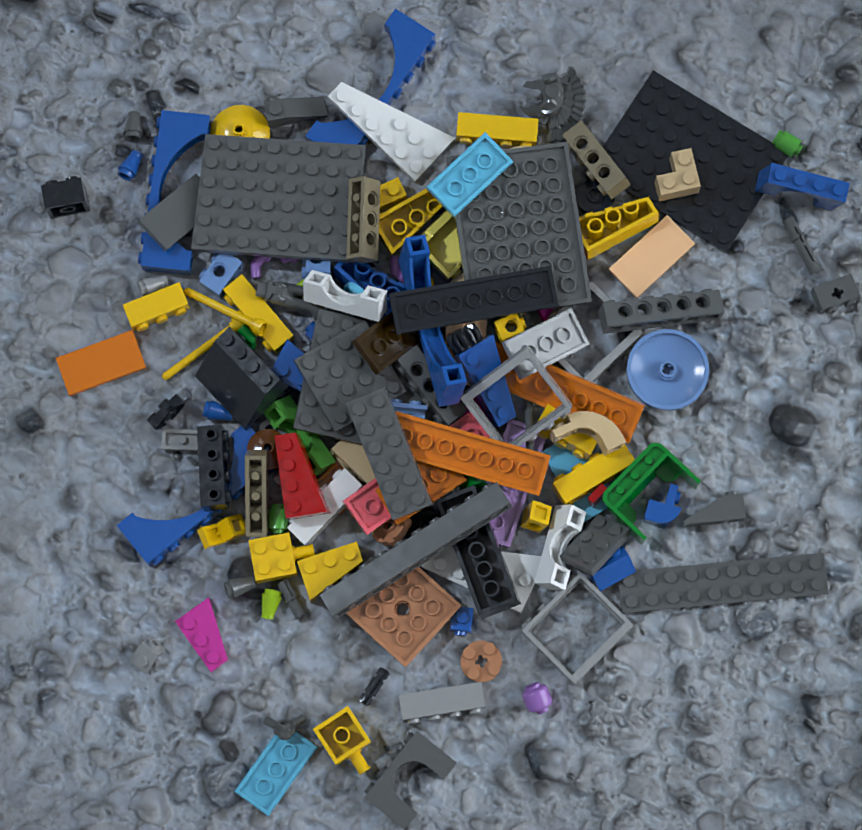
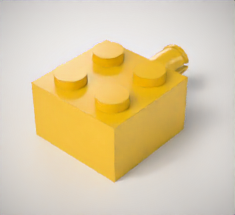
(276, 557)
(344, 739)

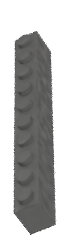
(416, 550)

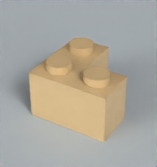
(682, 180)

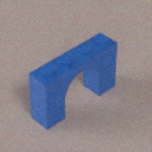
(827, 192)

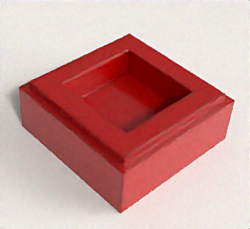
(596, 495)

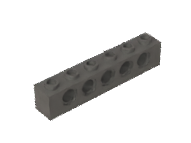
(653, 318)

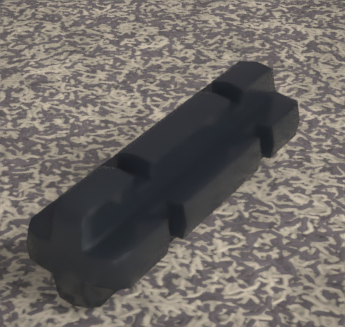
(374, 686)

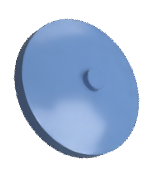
(667, 370)

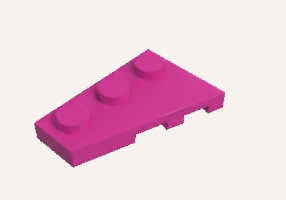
(203, 634)

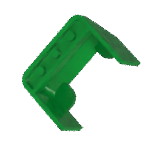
(652, 462)

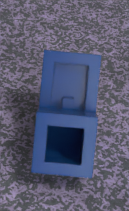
(663, 513)

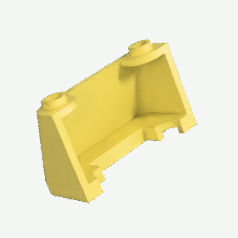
(444, 245)

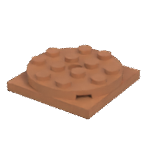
(406, 634)

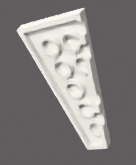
(398, 135)
(520, 566)

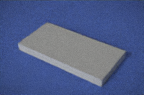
(548, 341)

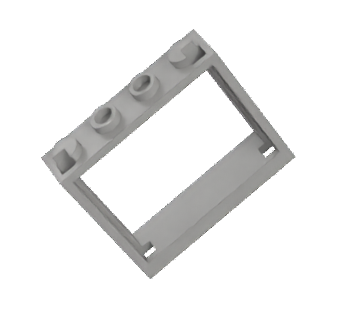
(611, 358)
(543, 424)
(557, 597)

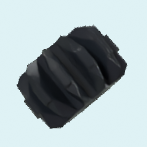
(464, 338)

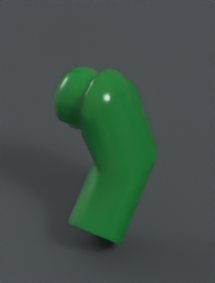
(248, 335)

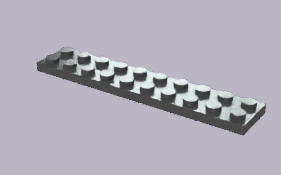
(723, 583)

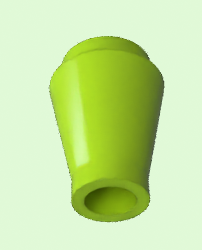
(270, 603)

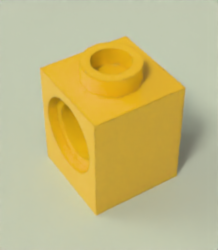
(501, 331)
(536, 516)

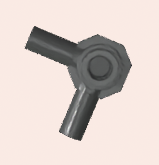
(284, 727)

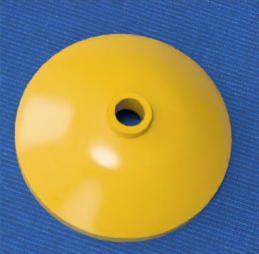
(243, 116)

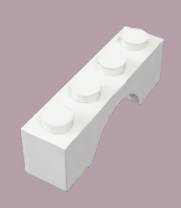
(323, 291)
(564, 525)

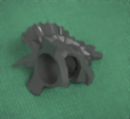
(561, 102)

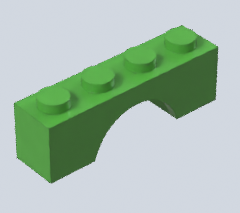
(282, 416)

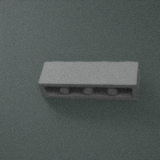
(442, 701)

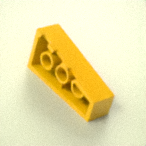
(616, 224)

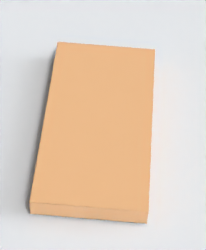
(651, 256)

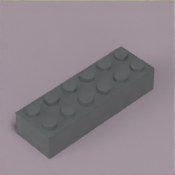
(389, 454)

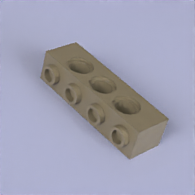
(616, 181)
(363, 219)
(256, 493)

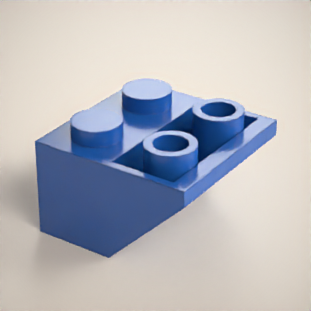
(614, 570)

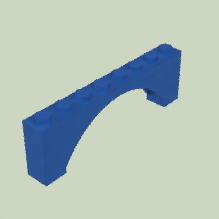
(410, 45)
(176, 135)
(445, 372)
(158, 537)

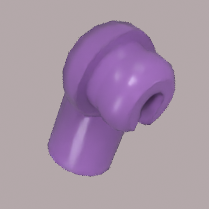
(256, 264)
(395, 268)

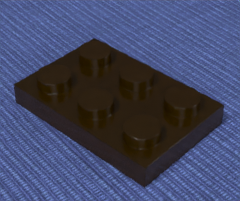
(382, 346)

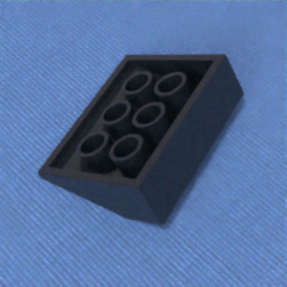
(239, 378)

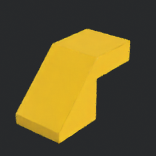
(223, 531)

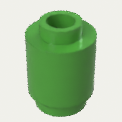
(787, 143)
(276, 519)

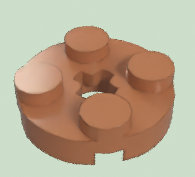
(389, 536)
(491, 667)

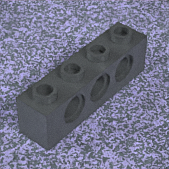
(416, 358)

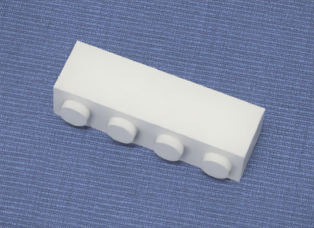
(341, 487)

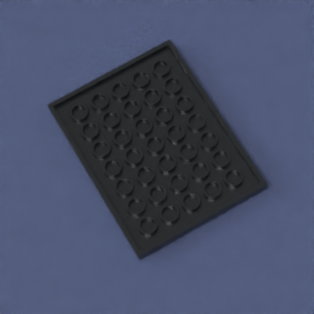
(724, 151)

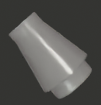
(152, 284)

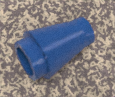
(129, 167)
(215, 411)

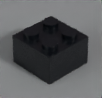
(65, 197)

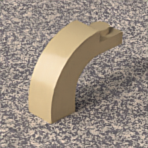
(592, 424)

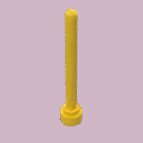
(234, 324)
(257, 326)

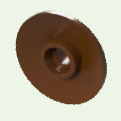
(263, 438)

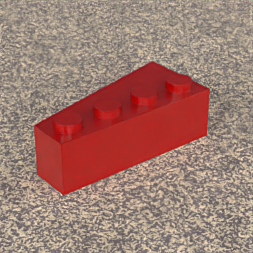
(298, 480)

